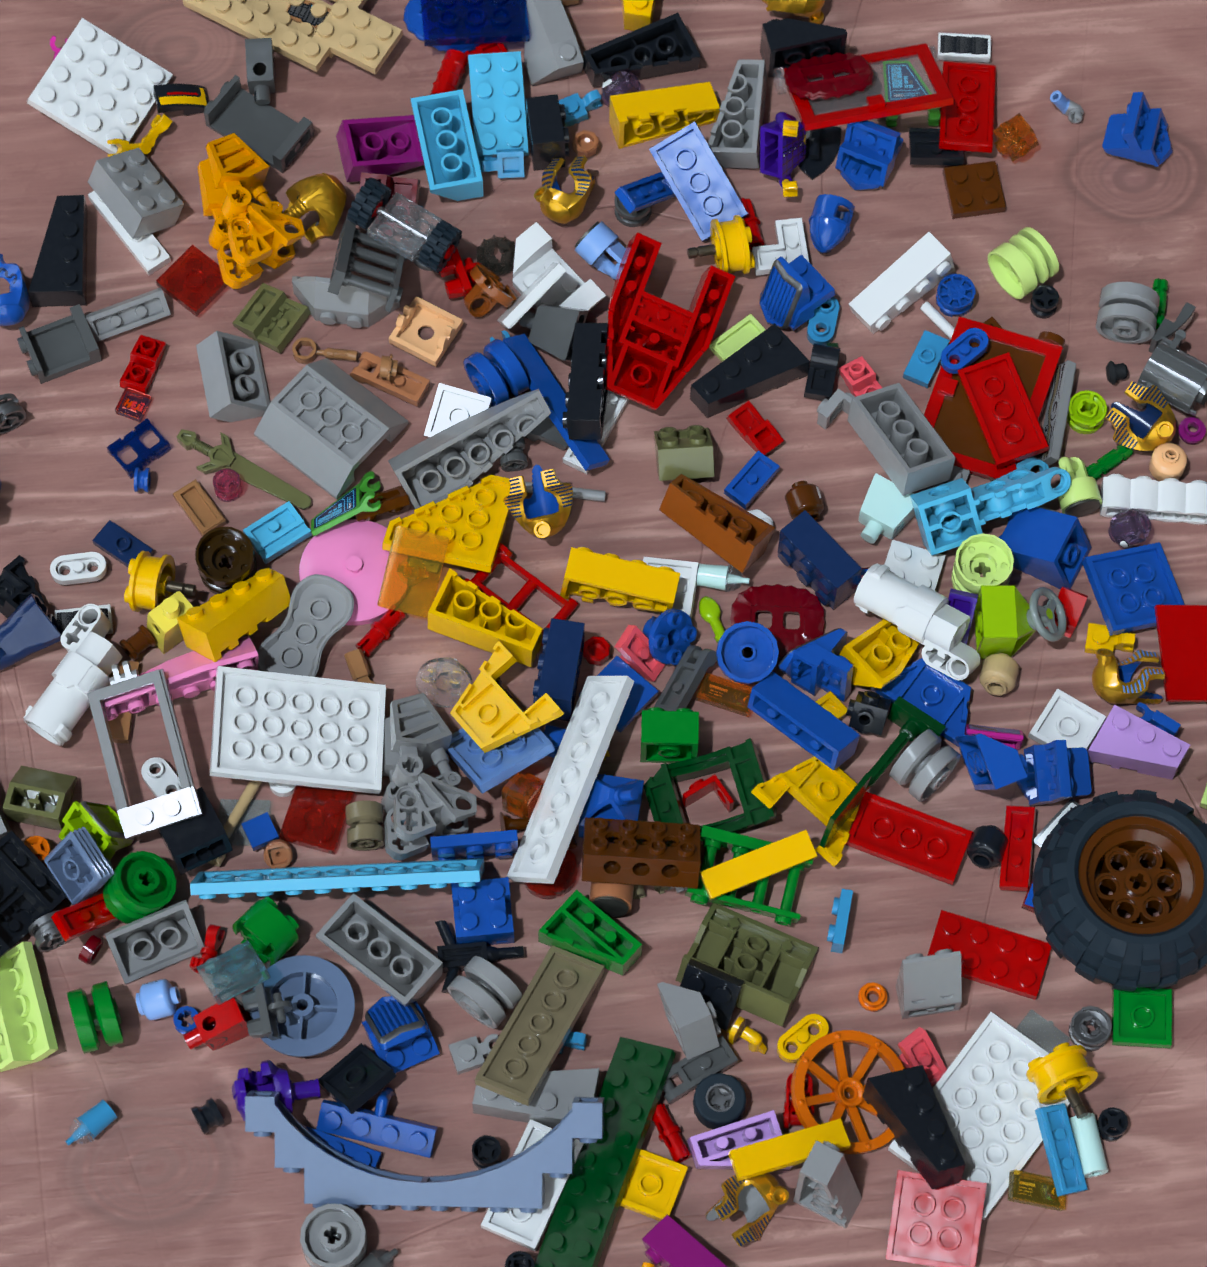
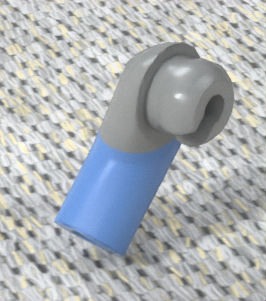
(1067, 107)

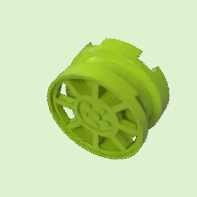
(1086, 411)

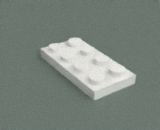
(522, 1227)

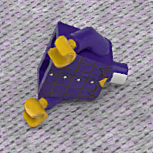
(782, 150)

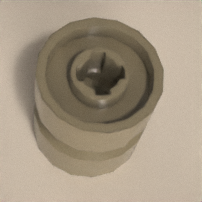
(365, 827)

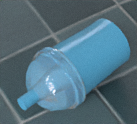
(91, 1123)

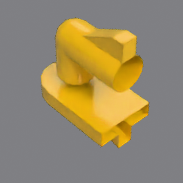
(754, 1038)

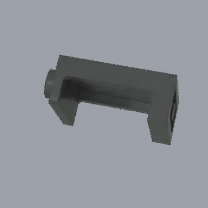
(60, 346)

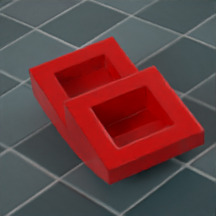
(754, 429)

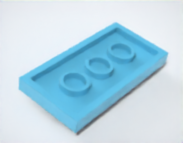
(498, 102)

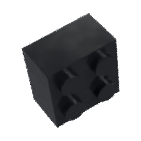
(546, 130)

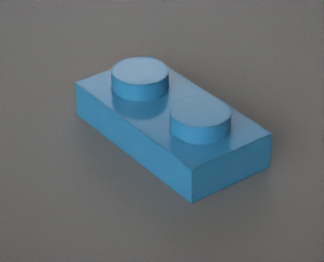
(837, 932)

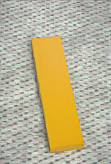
(758, 864)
(785, 1149)

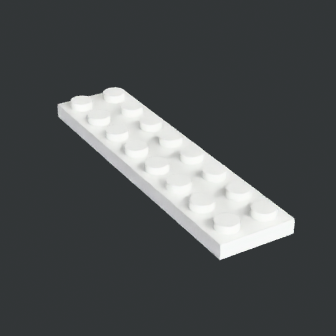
(570, 779)

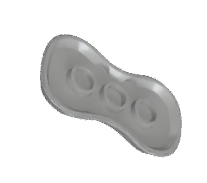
(315, 613)

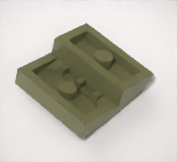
(271, 318)

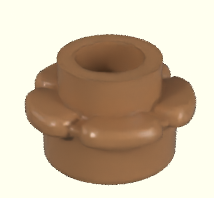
(388, 367)

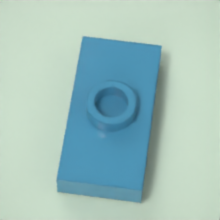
(925, 359)

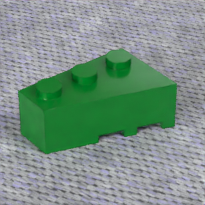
(590, 934)

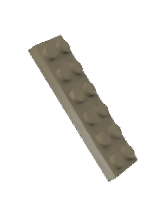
(539, 1025)

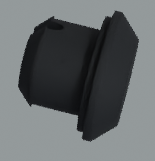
(1116, 372)

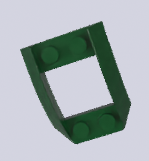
(747, 774)

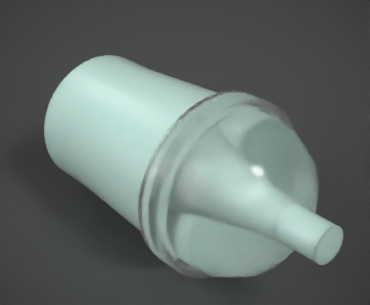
(720, 577)

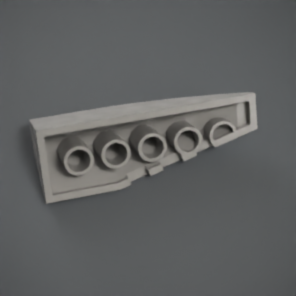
(466, 448)

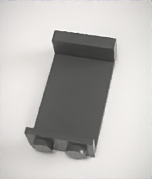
(261, 127)

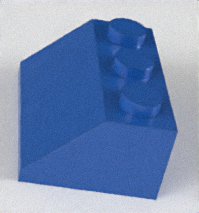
(990, 762)

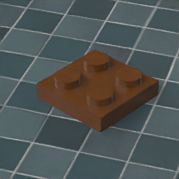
(974, 189)

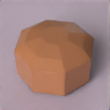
(585, 143)

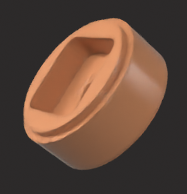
(278, 854)

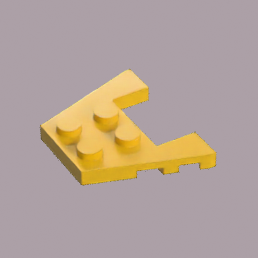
(491, 714)
(819, 792)

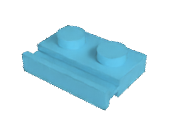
(277, 532)

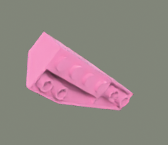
(185, 678)

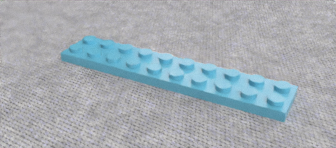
(349, 877)

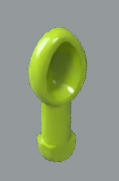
(711, 614)

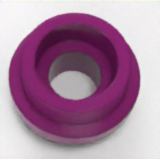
(1188, 436)

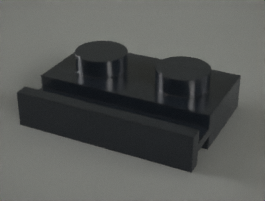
(925, 149)

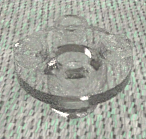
(443, 681)

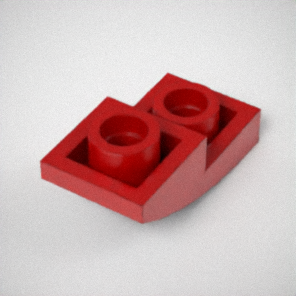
(143, 364)

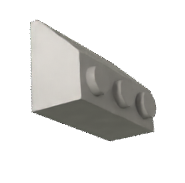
(232, 377)

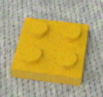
(654, 1185)

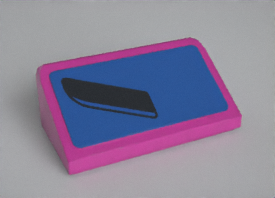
(1009, 737)

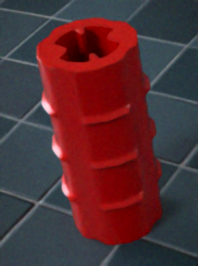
(450, 72)

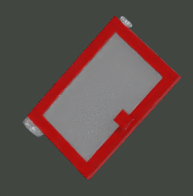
(903, 83)

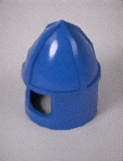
(827, 224)

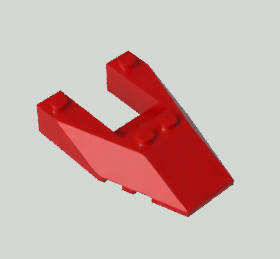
(652, 339)

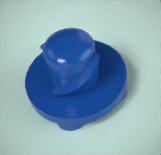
(669, 635)

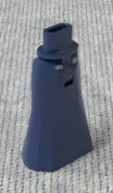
(27, 631)

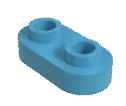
(824, 319)

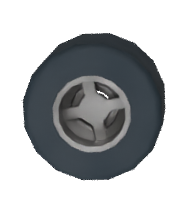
(719, 1090)

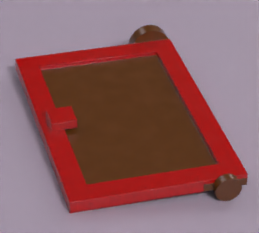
(951, 411)

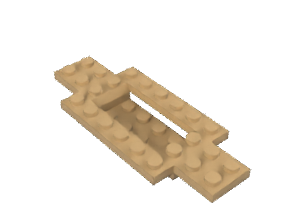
(344, 31)

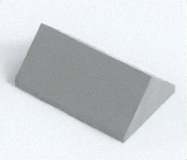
(155, 941)

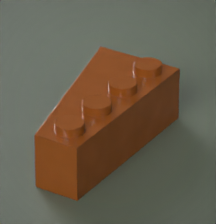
(717, 522)

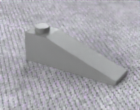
(552, 43)

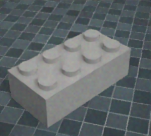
(901, 439)

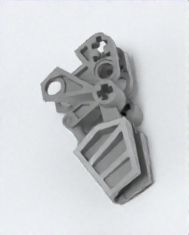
(413, 742)

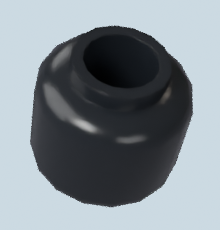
(987, 846)

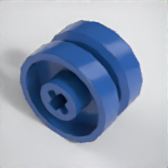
(496, 372)
(762, 645)

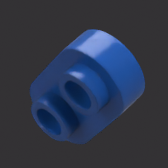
(963, 352)

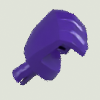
(271, 1079)

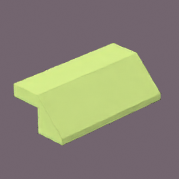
(24, 1013)

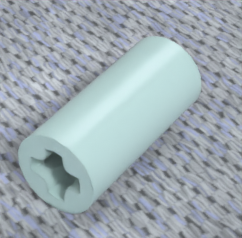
(1089, 1145)

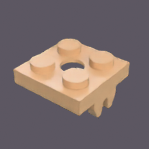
(420, 315)

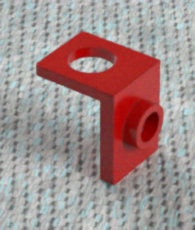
(1073, 605)
(703, 787)

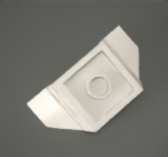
(534, 256)

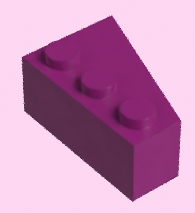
(675, 1247)

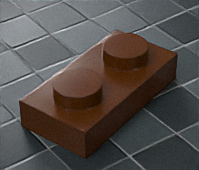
(391, 501)

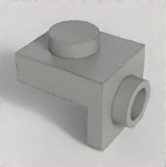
(829, 409)

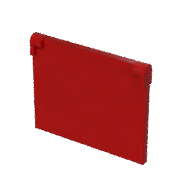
(1183, 651)

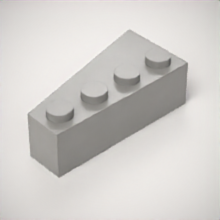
(737, 128)
(550, 1102)

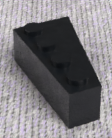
(62, 262)
(755, 368)
(587, 383)

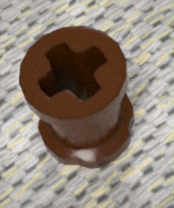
(138, 642)

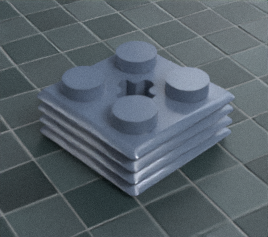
(79, 865)

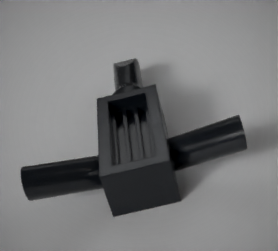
(458, 955)

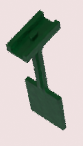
(912, 724)

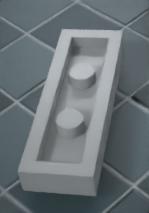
(128, 314)

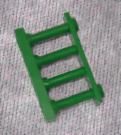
(740, 845)

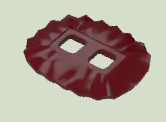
(856, 66)
(778, 601)

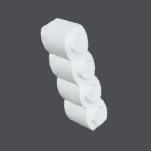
(1160, 500)

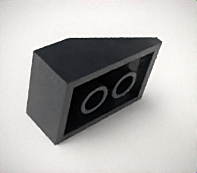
(792, 40)

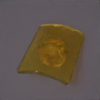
(413, 571)

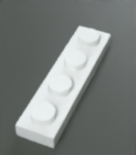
(145, 248)

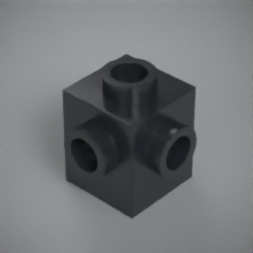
(868, 712)

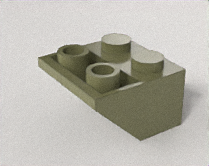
(684, 453)
(39, 797)

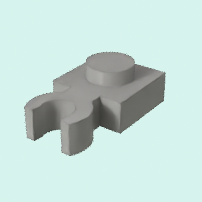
(470, 1054)

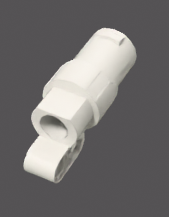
(921, 616)
(80, 672)

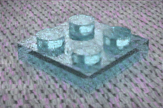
(233, 972)

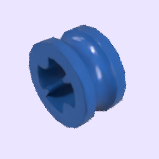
(142, 479)
(182, 1012)

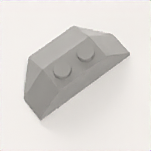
(350, 307)

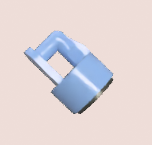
(596, 243)

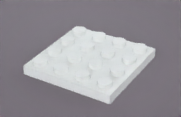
(98, 87)

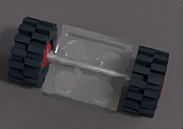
(404, 225)

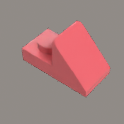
(636, 653)
(919, 1050)

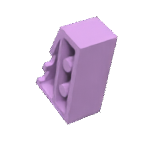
(1137, 745)
(712, 1147)

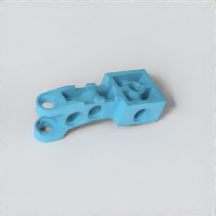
(956, 511)

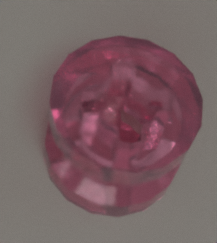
(226, 478)

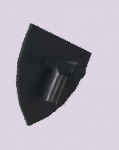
(820, 151)

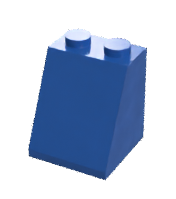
(1047, 545)

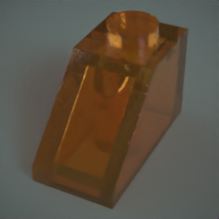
(521, 795)

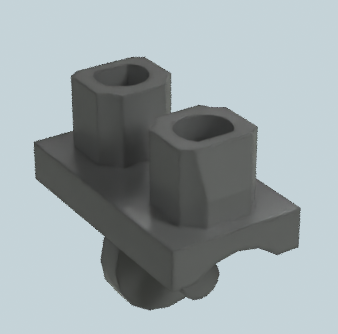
(262, 1000)

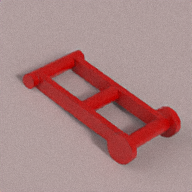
(504, 556)

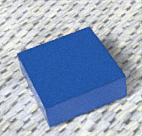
(260, 831)

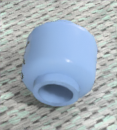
(158, 999)

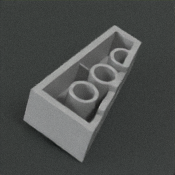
(827, 1185)

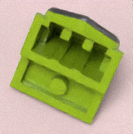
(100, 822)

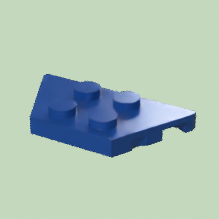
(933, 694)

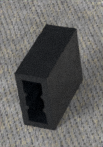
(197, 838)

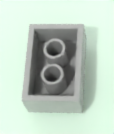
(135, 193)

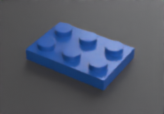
(475, 845)

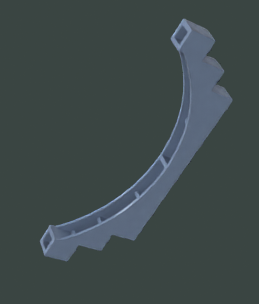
(341, 1180)

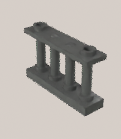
(345, 262)

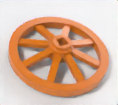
(850, 1085)

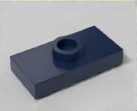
(119, 543)

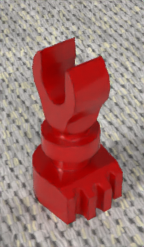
(213, 940)

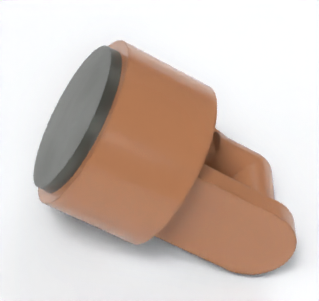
(612, 898)

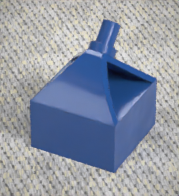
(613, 799)

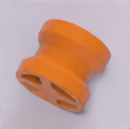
(38, 846)

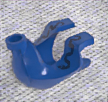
(16, 302)

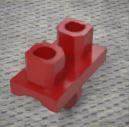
(461, 285)

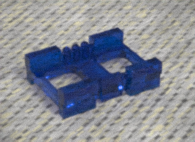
(144, 454)

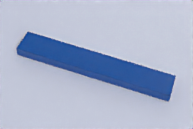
(588, 452)

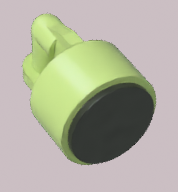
(1083, 495)

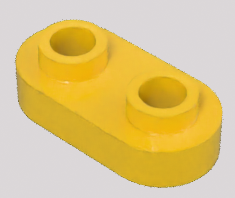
(800, 1037)

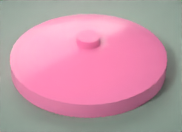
(354, 557)

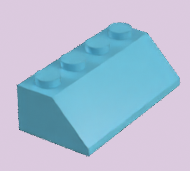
(448, 145)

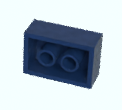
(818, 560)
(560, 664)

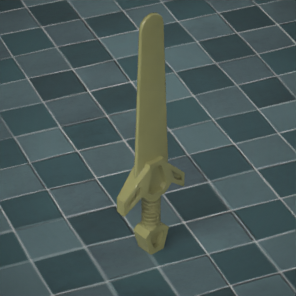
(223, 457)

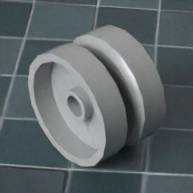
(1127, 312)
(925, 765)
(484, 992)
(328, 1223)

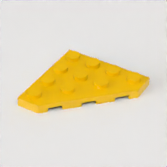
(469, 518)

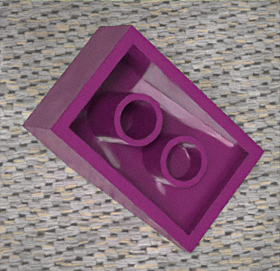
(378, 146)

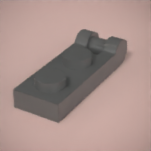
(686, 678)
(697, 1068)

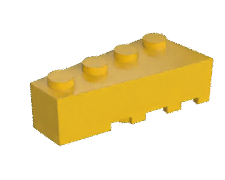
(619, 581)

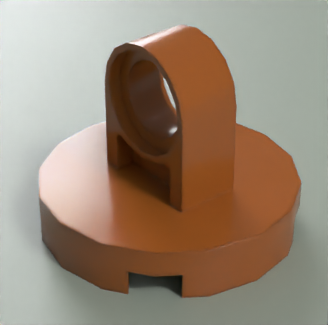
(489, 289)

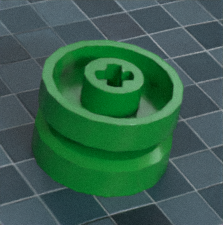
(139, 886)
(95, 1017)

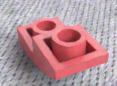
(859, 377)

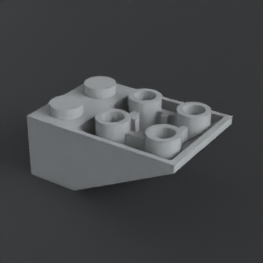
(930, 984)

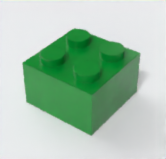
(669, 735)

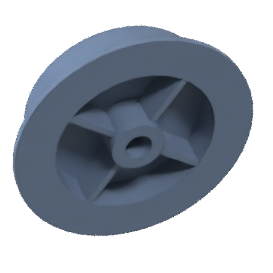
(328, 999)

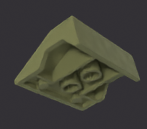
(758, 954)

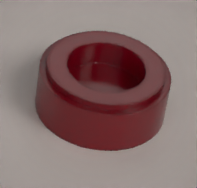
(90, 949)

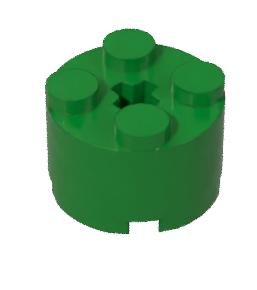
(267, 930)

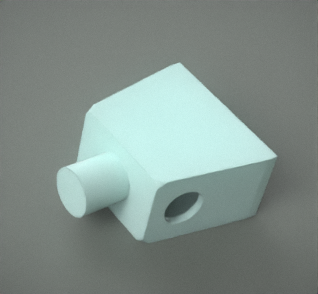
(884, 510)

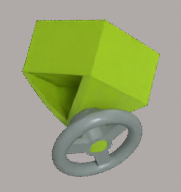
(1007, 621)

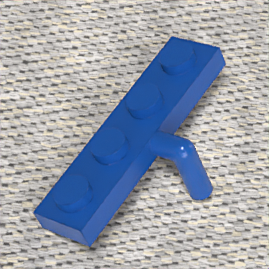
(377, 1126)

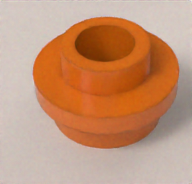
(872, 988)

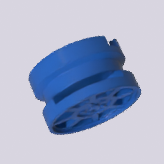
(956, 295)

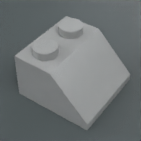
(690, 1019)

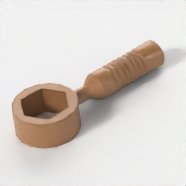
(329, 353)

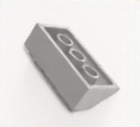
(381, 951)

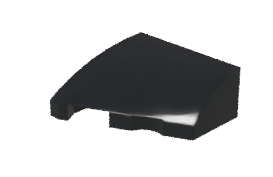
(15, 586)

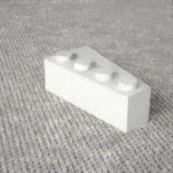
(903, 283)

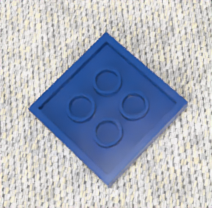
(1130, 586)

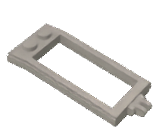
(161, 810)

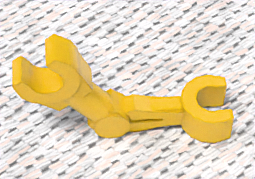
(158, 126)

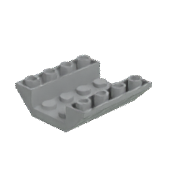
(327, 425)

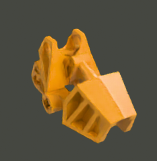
(227, 186)

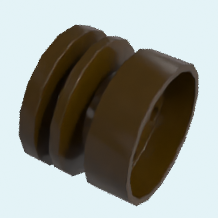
(222, 547)

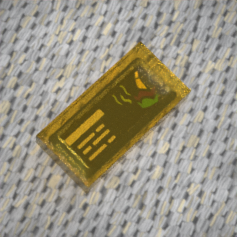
(1034, 1190)

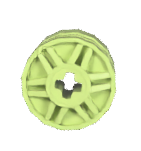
(1023, 263)
(982, 555)

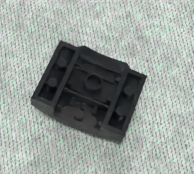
(25, 891)

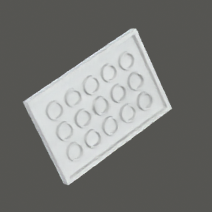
(298, 730)
(991, 1106)

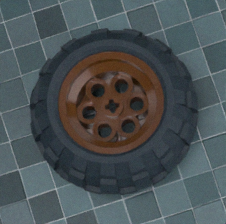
(1085, 922)

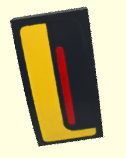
(177, 97)

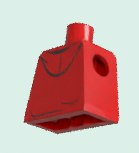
(219, 1025)

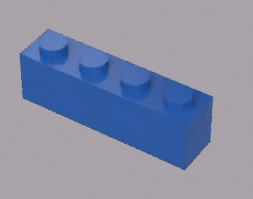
(803, 720)

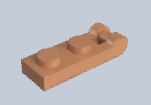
(404, 386)

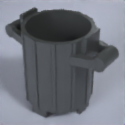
(1176, 374)

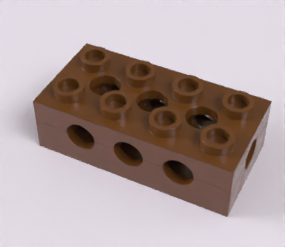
(618, 855)

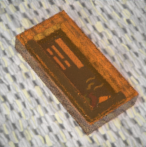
(724, 694)

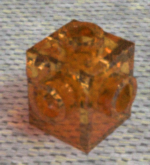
(1015, 138)

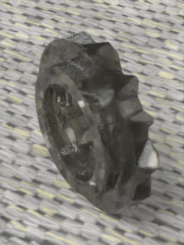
(486, 257)

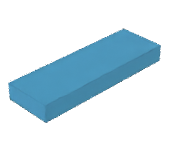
(1061, 1149)

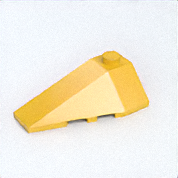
(879, 655)

